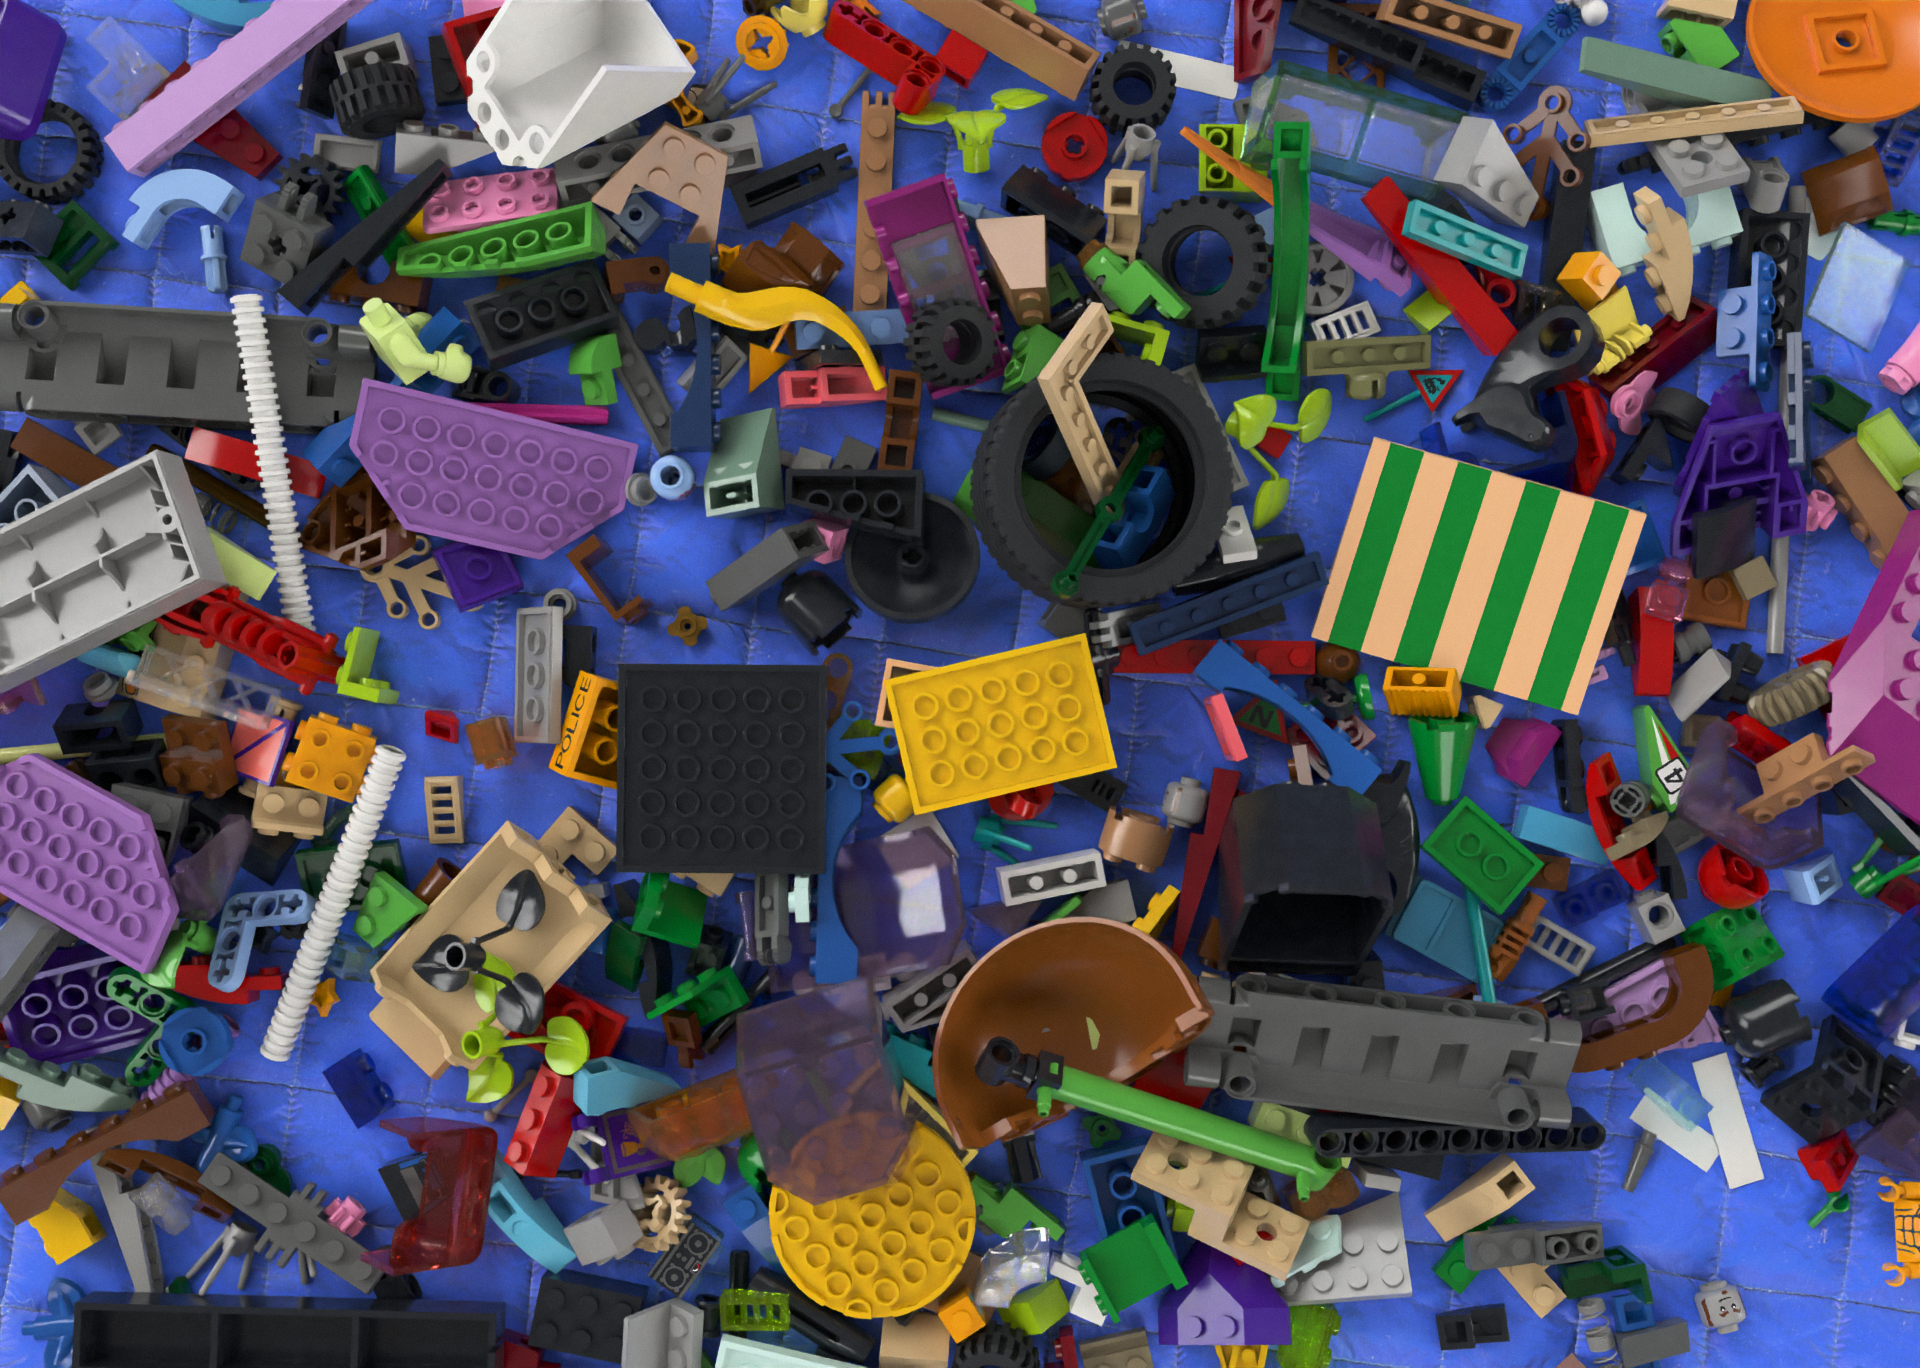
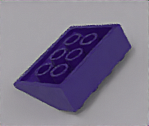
(69, 1012)

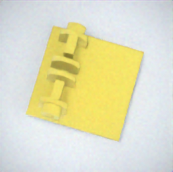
(1619, 330)

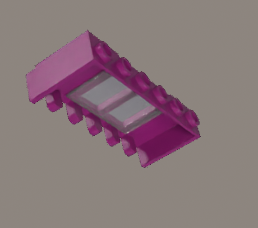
(931, 259)

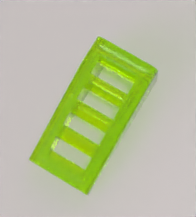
(743, 1322)

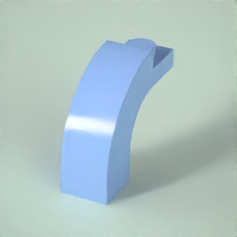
(176, 191)

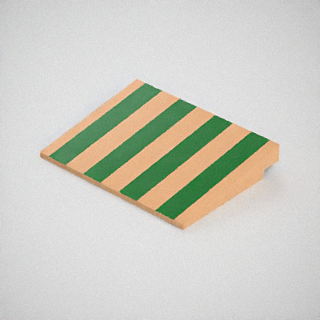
(1477, 574)

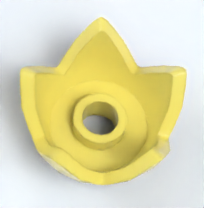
(802, 16)

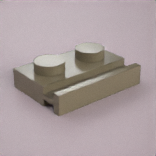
(1117, 1350)

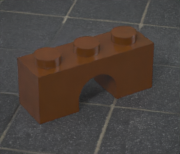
(403, 293)
(901, 420)

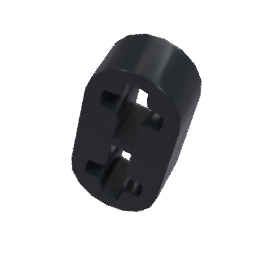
(1329, 697)

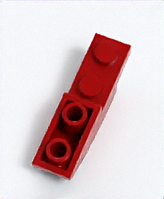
(193, 981)

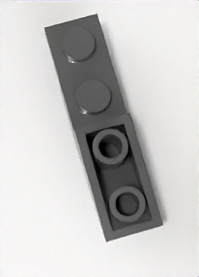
(1533, 1242)

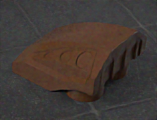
(1848, 190)
(810, 257)
(763, 268)

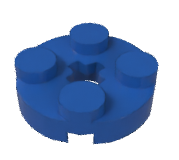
(191, 1060)

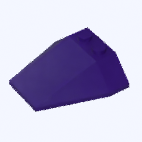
(1739, 461)

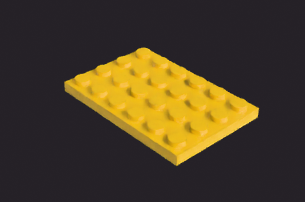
(1000, 724)

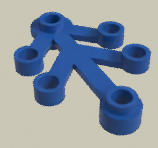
(837, 747)

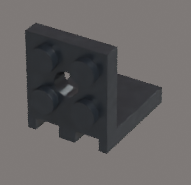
(1840, 1081)

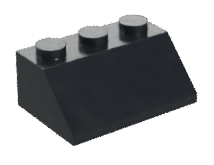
(1066, 218)

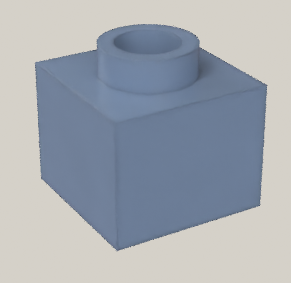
(645, 226)

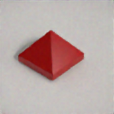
(442, 725)

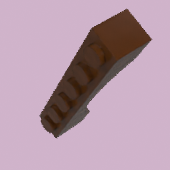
(170, 1117)

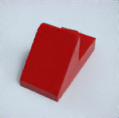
(1829, 1160)

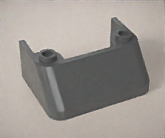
(24, 948)

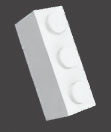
(1050, 876)

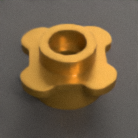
(697, 624)

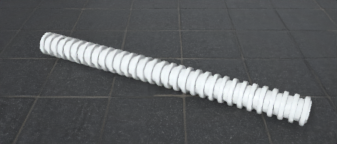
(272, 458)
(332, 903)

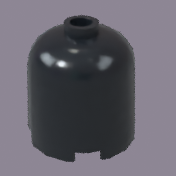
(816, 609)
(1764, 1020)

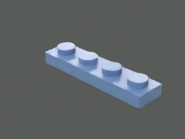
(877, 327)

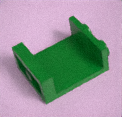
(1130, 1266)

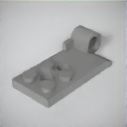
(1682, 160)

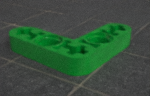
(126, 997)

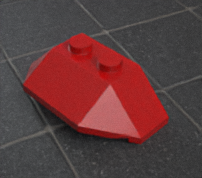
(1594, 437)

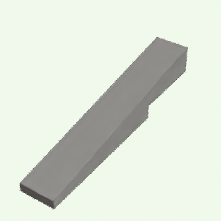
(132, 1227)

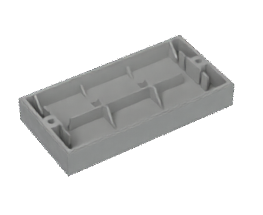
(101, 565)

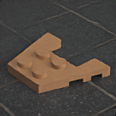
(678, 170)

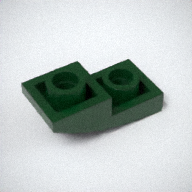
(624, 955)

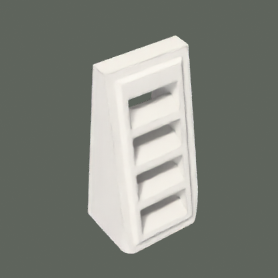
(1316, 332)

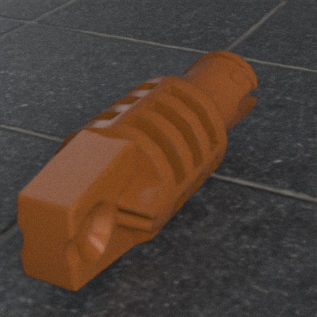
(1514, 936)

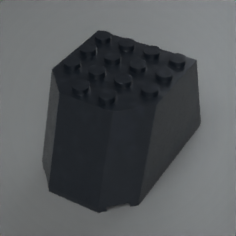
(1301, 881)

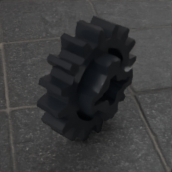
(325, 186)

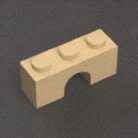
(1125, 212)

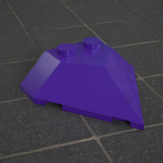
(1728, 403)
(1222, 1304)

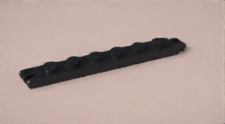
(1752, 137)

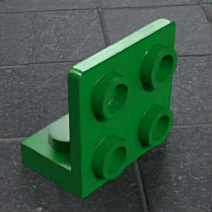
(669, 910)
(1735, 943)
(710, 997)

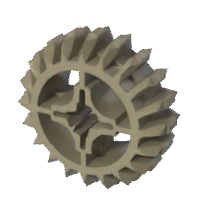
(1791, 694)

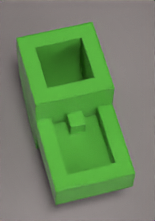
(594, 362)

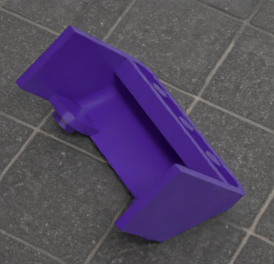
(28, 64)

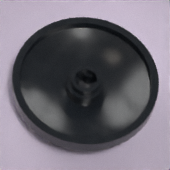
(914, 580)

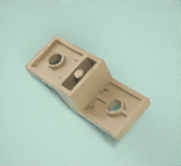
(1224, 1210)

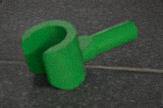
(1834, 1204)

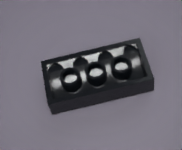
(1786, 240)
(542, 314)

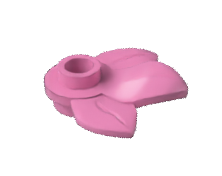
(1632, 401)

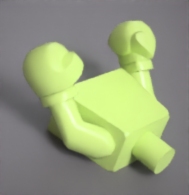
(399, 348)

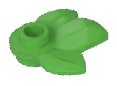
(709, 1165)

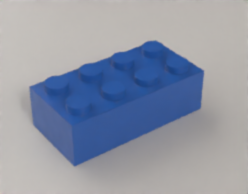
(1114, 1195)

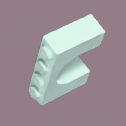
(1613, 230)

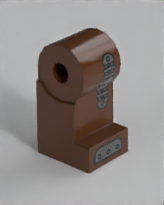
(635, 275)

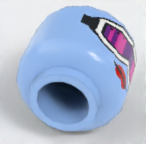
(664, 470)

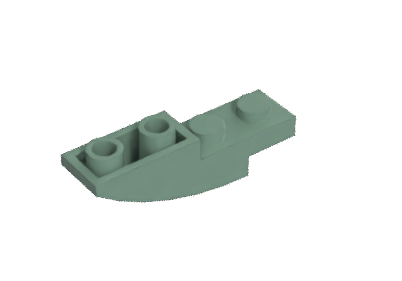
(78, 1089)

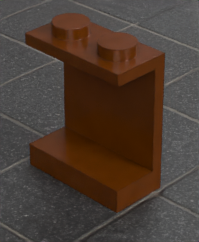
(588, 555)

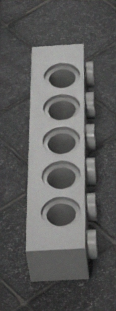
(590, 168)

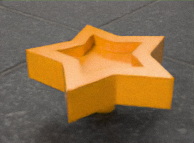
(728, 255)
(325, 996)

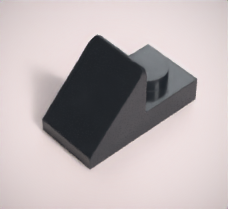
(1648, 447)

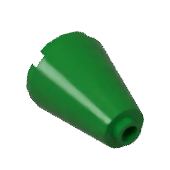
(1442, 753)

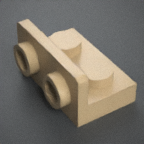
(288, 810)

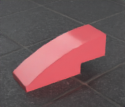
(828, 388)

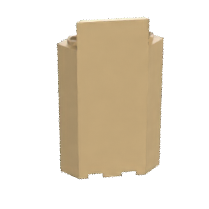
(431, 1021)

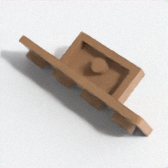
(1799, 774)

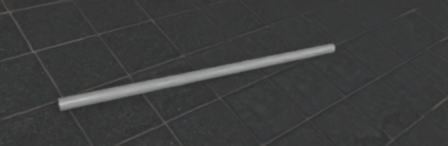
(1780, 546)

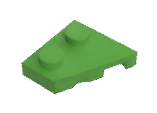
(386, 910)

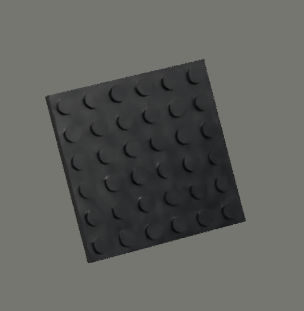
(721, 768)

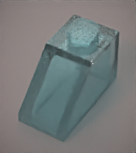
(1670, 1093)

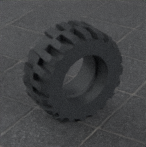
(1248, 251)

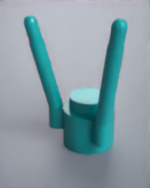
(991, 832)

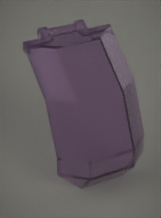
(896, 902)

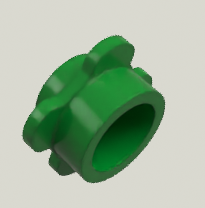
(1098, 1137)

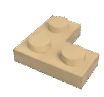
(578, 837)
(1534, 1286)

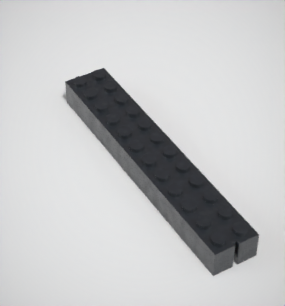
(283, 1332)

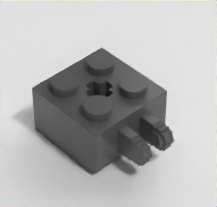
(285, 235)

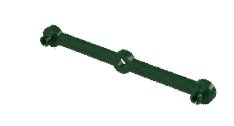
(1066, 582)

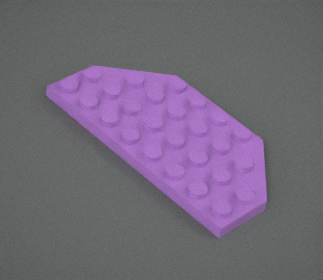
(487, 471)
(84, 861)

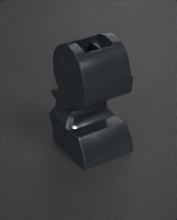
(655, 337)

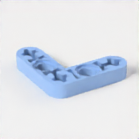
(244, 922)

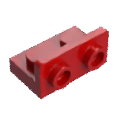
(1755, 739)

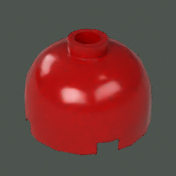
(1730, 879)

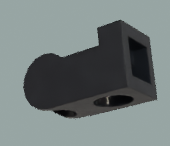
(580, 652)

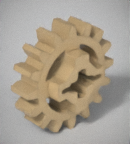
(661, 1214)

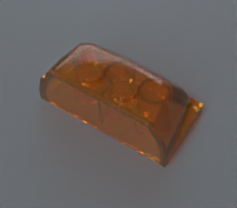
(692, 1118)

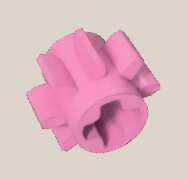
(1820, 510)
(346, 1215)

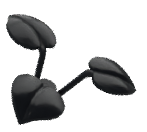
(450, 959)

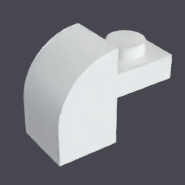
(1082, 1299)

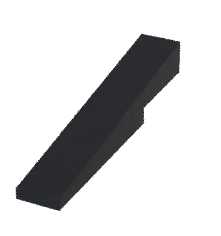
(1390, 51)
(1566, 227)
(365, 241)

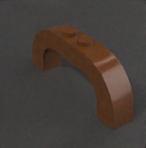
(1680, 1013)

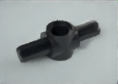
(1102, 658)

